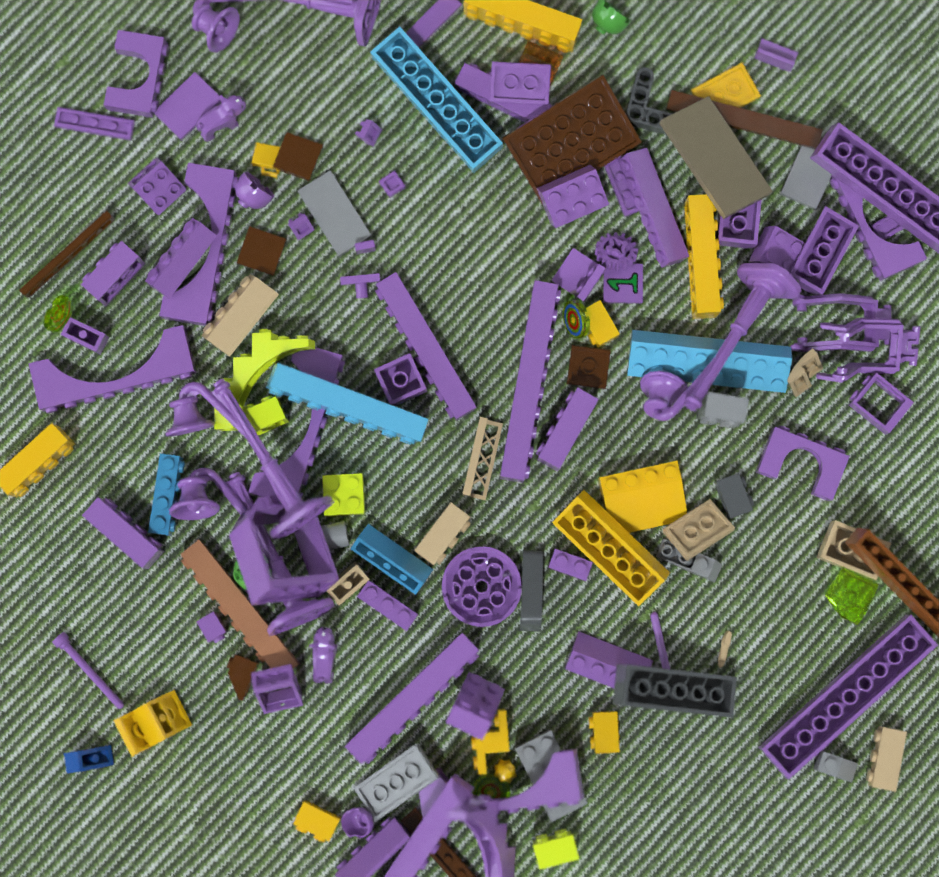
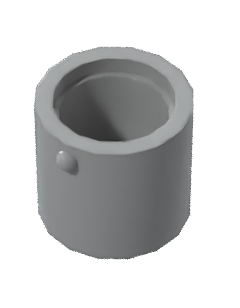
(336, 535)

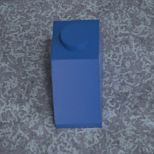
(88, 759)

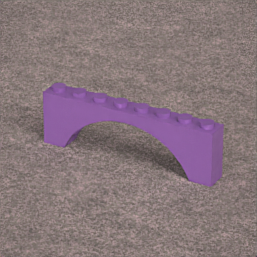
(195, 300)
(169, 361)
(322, 365)
(557, 785)

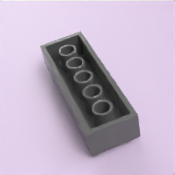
(674, 690)

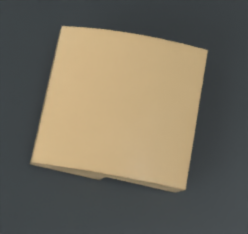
(803, 371)

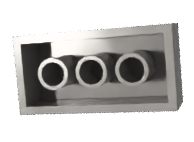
(722, 409)
(535, 757)

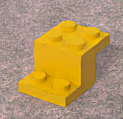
(152, 723)
(493, 741)

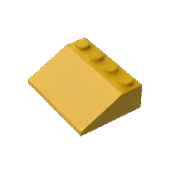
(644, 496)

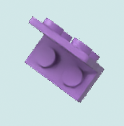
(157, 186)
(578, 274)

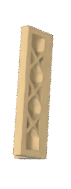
(476, 452)

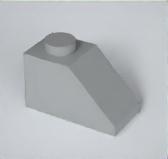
(835, 766)

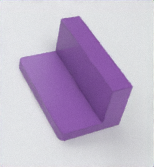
(776, 55)

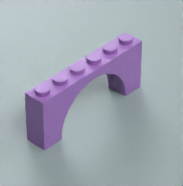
(885, 257)

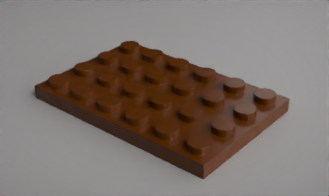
(572, 134)

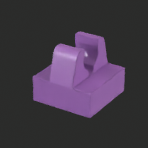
(369, 132)
(301, 226)

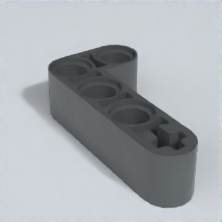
(531, 591)

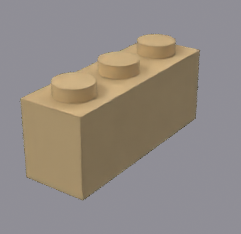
(886, 758)

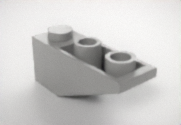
(698, 565)

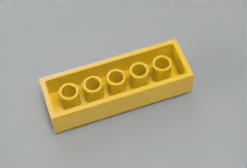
(529, 20)
(702, 257)
(611, 548)

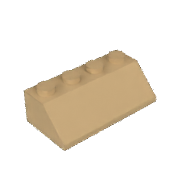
(239, 314)

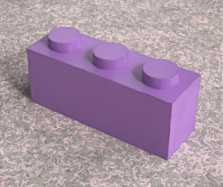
(387, 605)

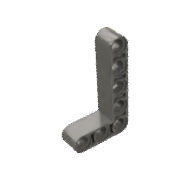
(640, 106)

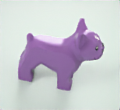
(221, 116)
(323, 655)

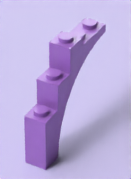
(490, 835)

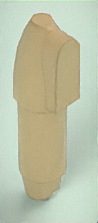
(725, 644)

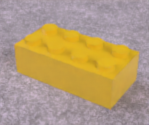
(35, 460)

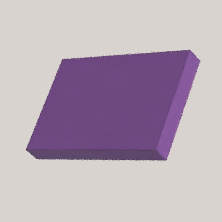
(520, 83)
(187, 105)

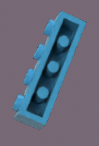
(165, 494)
(391, 559)

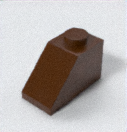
(240, 674)

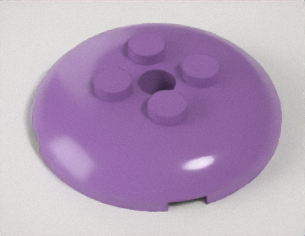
(502, 583)

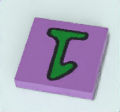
(623, 285)

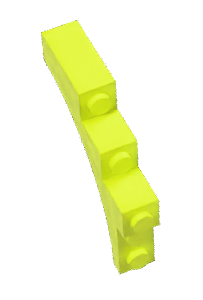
(248, 368)

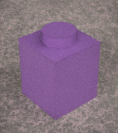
(212, 627)

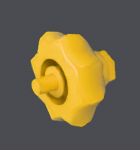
(505, 771)

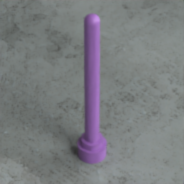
(659, 640)
(62, 642)

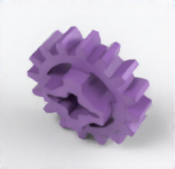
(616, 251)

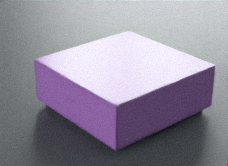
(392, 184)
(364, 247)

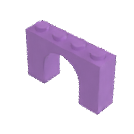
(142, 99)
(830, 461)

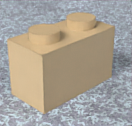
(348, 583)

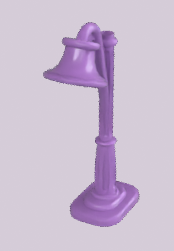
(222, 26)
(667, 389)
(189, 420)
(196, 506)

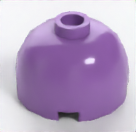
(252, 192)

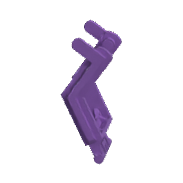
(870, 309)
(899, 349)

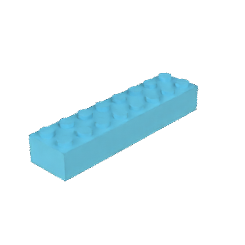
(436, 99)
(747, 367)
(346, 403)

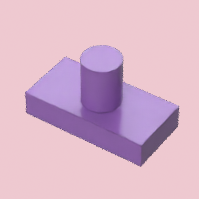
(360, 283)

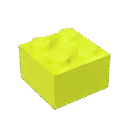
(266, 415)
(346, 492)
(555, 848)

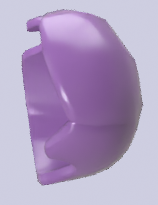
(357, 822)

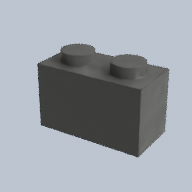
(734, 496)

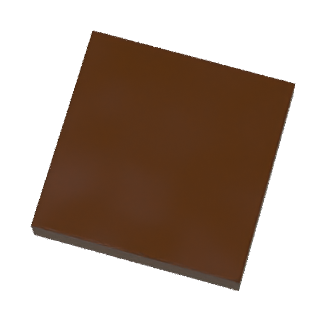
(297, 156)
(261, 251)
(588, 367)

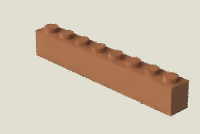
(237, 606)

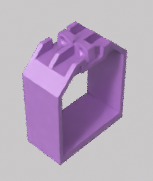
(254, 566)

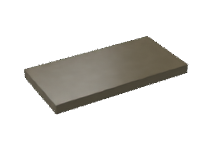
(716, 157)

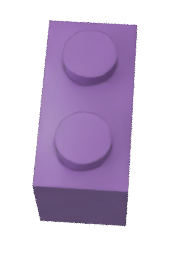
(85, 335)
(570, 565)

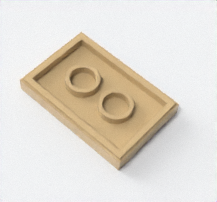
(698, 529)

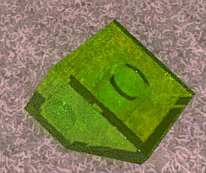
(851, 595)

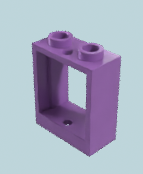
(905, 403)
(277, 679)

